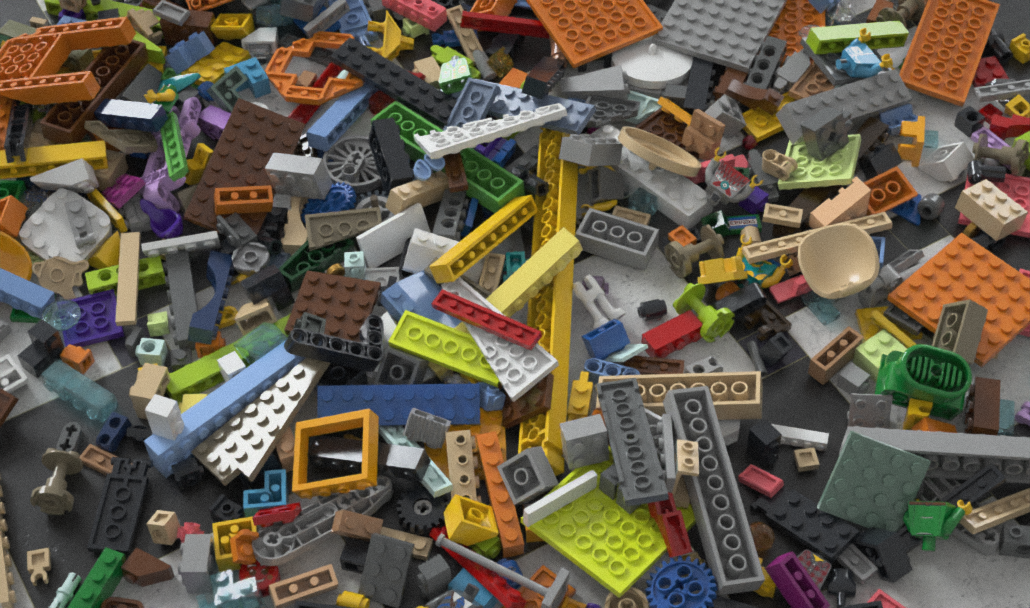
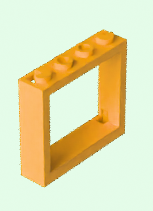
(351, 420)

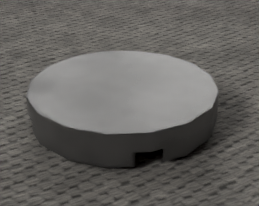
(250, 258)

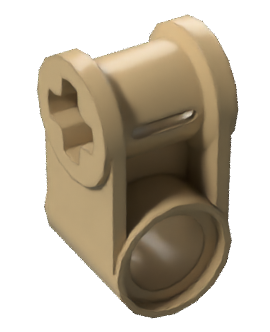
(776, 164)

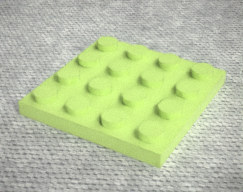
(812, 172)

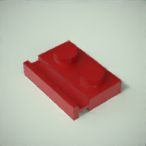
(283, 513)

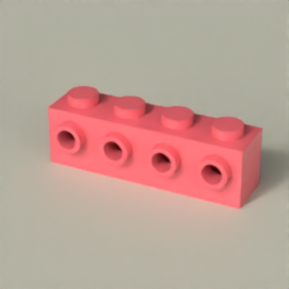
(420, 11)

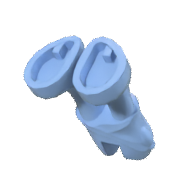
(425, 168)

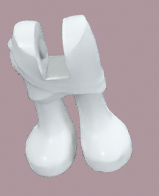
(596, 293)

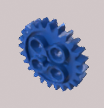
(337, 199)
(670, 574)

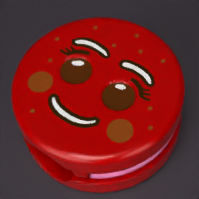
(264, 575)

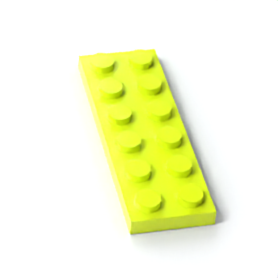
(442, 346)

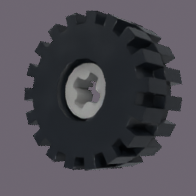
(409, 511)

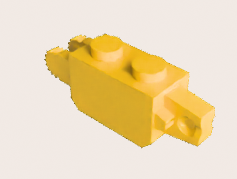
(580, 398)

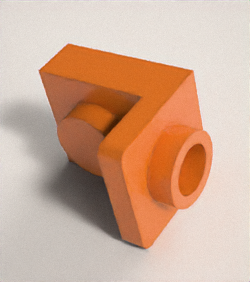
(682, 236)
(206, 349)
(242, 547)

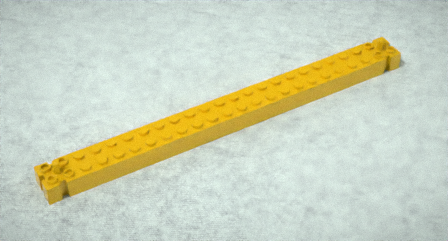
(553, 304)

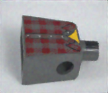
(816, 567)

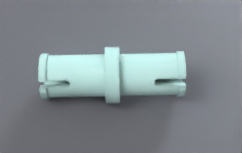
(65, 592)

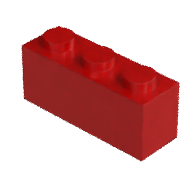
(672, 335)

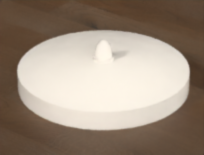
(652, 65)

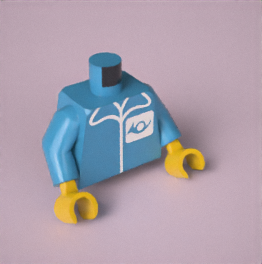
(859, 59)

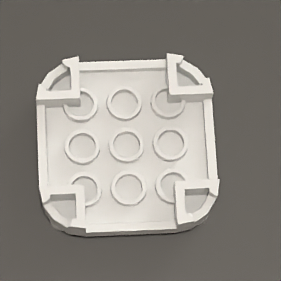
(50, 232)

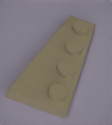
(340, 225)

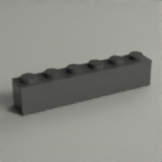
(182, 296)

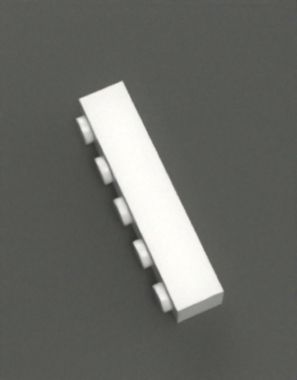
(803, 437)

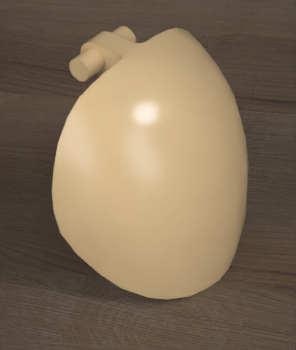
(838, 260)

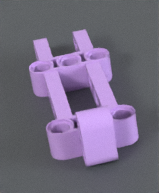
(157, 177)

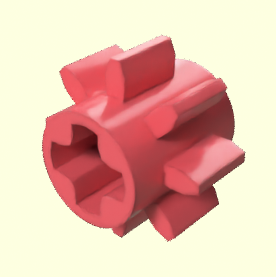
(189, 528)

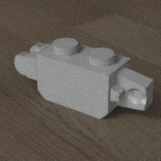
(791, 71)

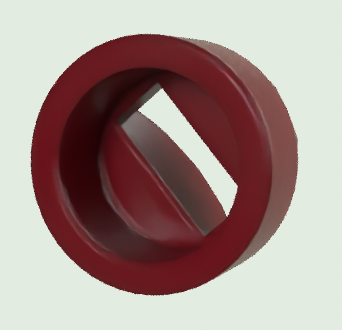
(748, 142)

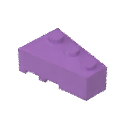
(213, 121)

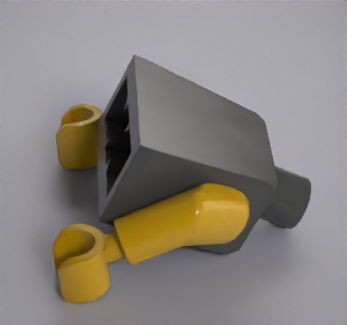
(604, 187)

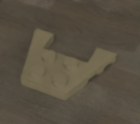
(126, 140)

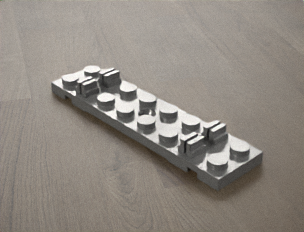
(637, 458)

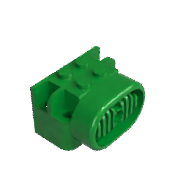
(910, 376)

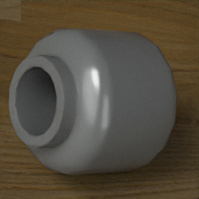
(931, 206)

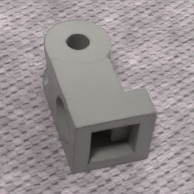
(706, 365)

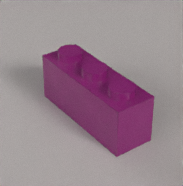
(795, 582)

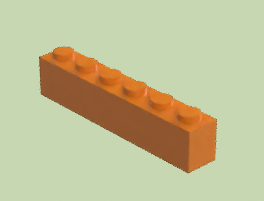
(500, 500)

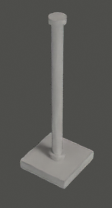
(552, 595)

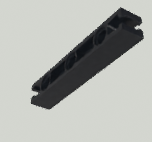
(19, 131)

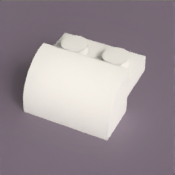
(11, 375)

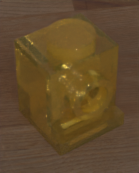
(500, 62)

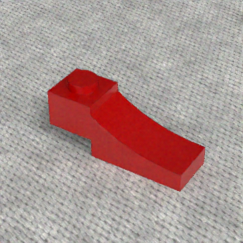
(1009, 127)
(671, 526)

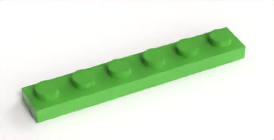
(174, 148)

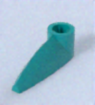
(180, 82)

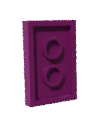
(124, 189)

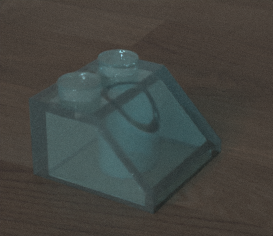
(259, 342)

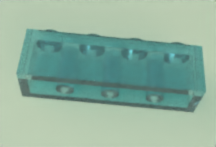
(79, 390)

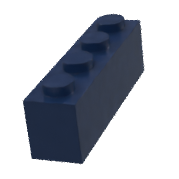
(131, 115)

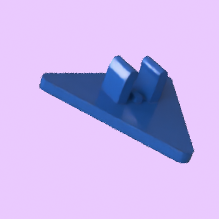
(909, 210)

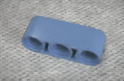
(604, 368)

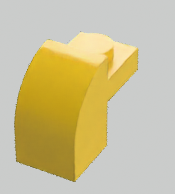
(198, 164)

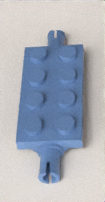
(356, 22)

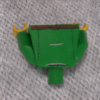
(933, 520)

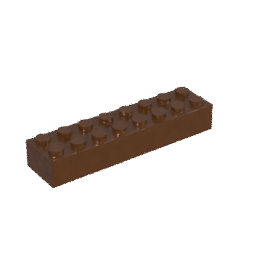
(113, 71)

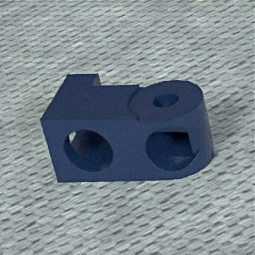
(112, 432)

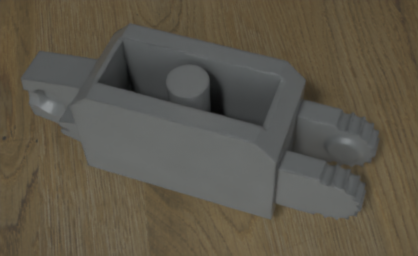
(770, 182)

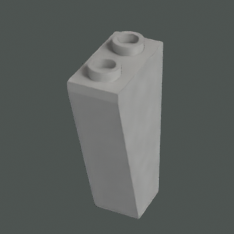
(604, 82)

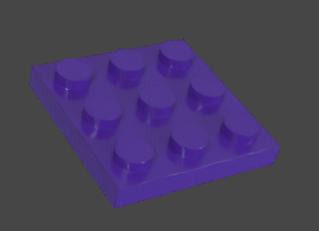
(96, 320)

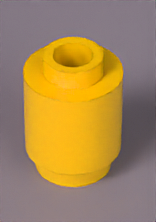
(352, 600)

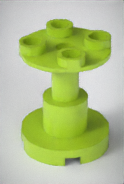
(713, 321)

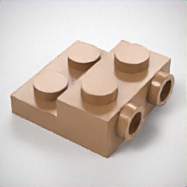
(703, 135)

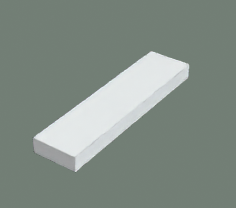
(559, 498)

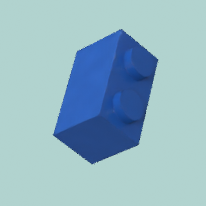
(606, 339)

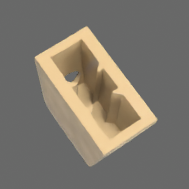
(254, 316)

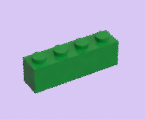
(100, 581)

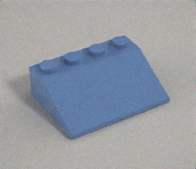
(416, 296)

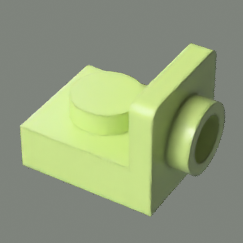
(158, 324)

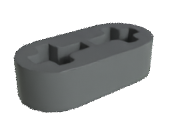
(73, 440)

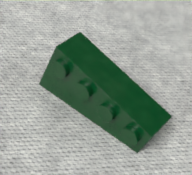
(316, 260)

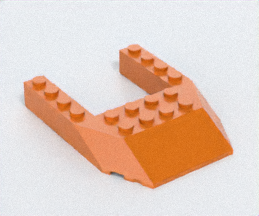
(33, 60)

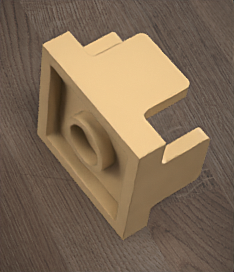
(142, 22)

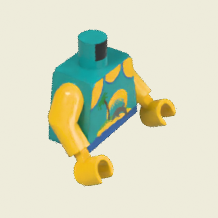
(764, 272)

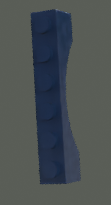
(204, 321)

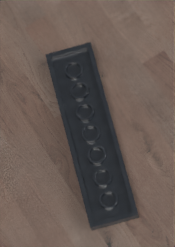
(394, 81)

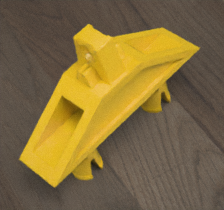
(392, 39)

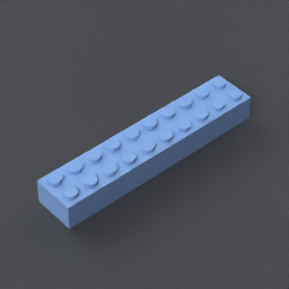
(219, 407)

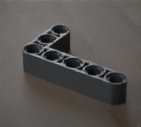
(335, 350)

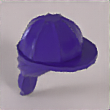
(163, 222)

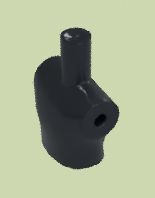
(841, 585)

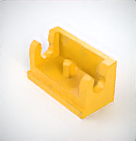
(915, 412)

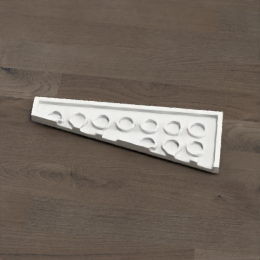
(477, 132)
(512, 364)

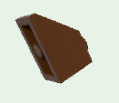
(146, 569)

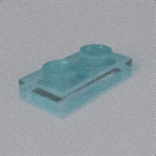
(821, 307)

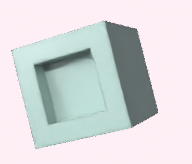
(355, 265)
(151, 351)

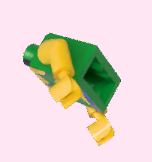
(166, 97)

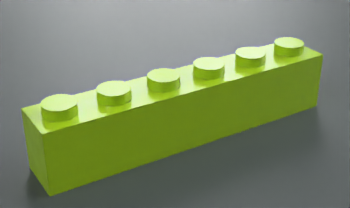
(836, 38)

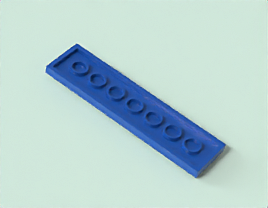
(394, 402)

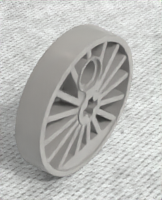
(352, 166)

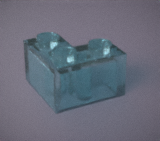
(236, 594)

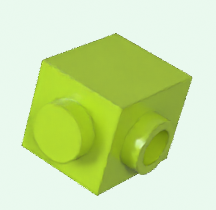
(488, 548)

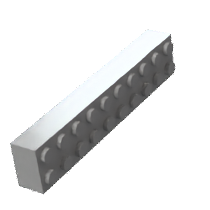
(958, 453)
(715, 493)

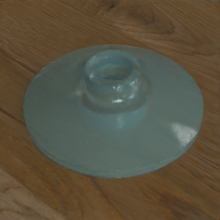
(62, 314)

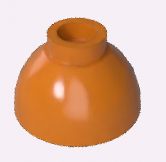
(726, 289)

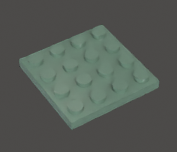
(873, 483)

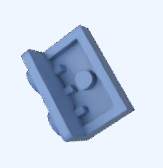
(895, 117)

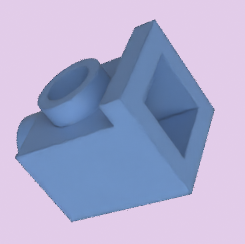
(491, 397)

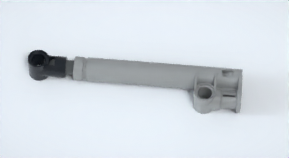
(889, 279)

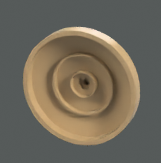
(659, 152)

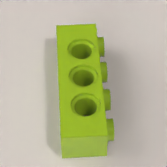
(150, 274)

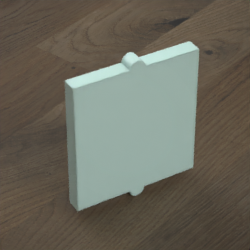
(629, 351)

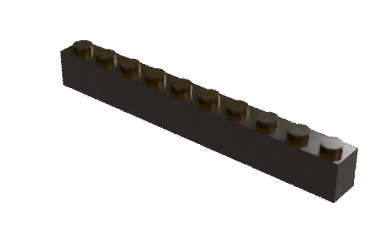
(872, 134)

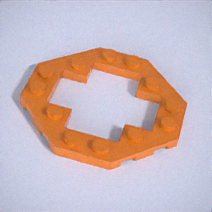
(304, 47)

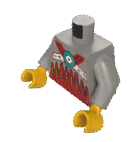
(726, 183)

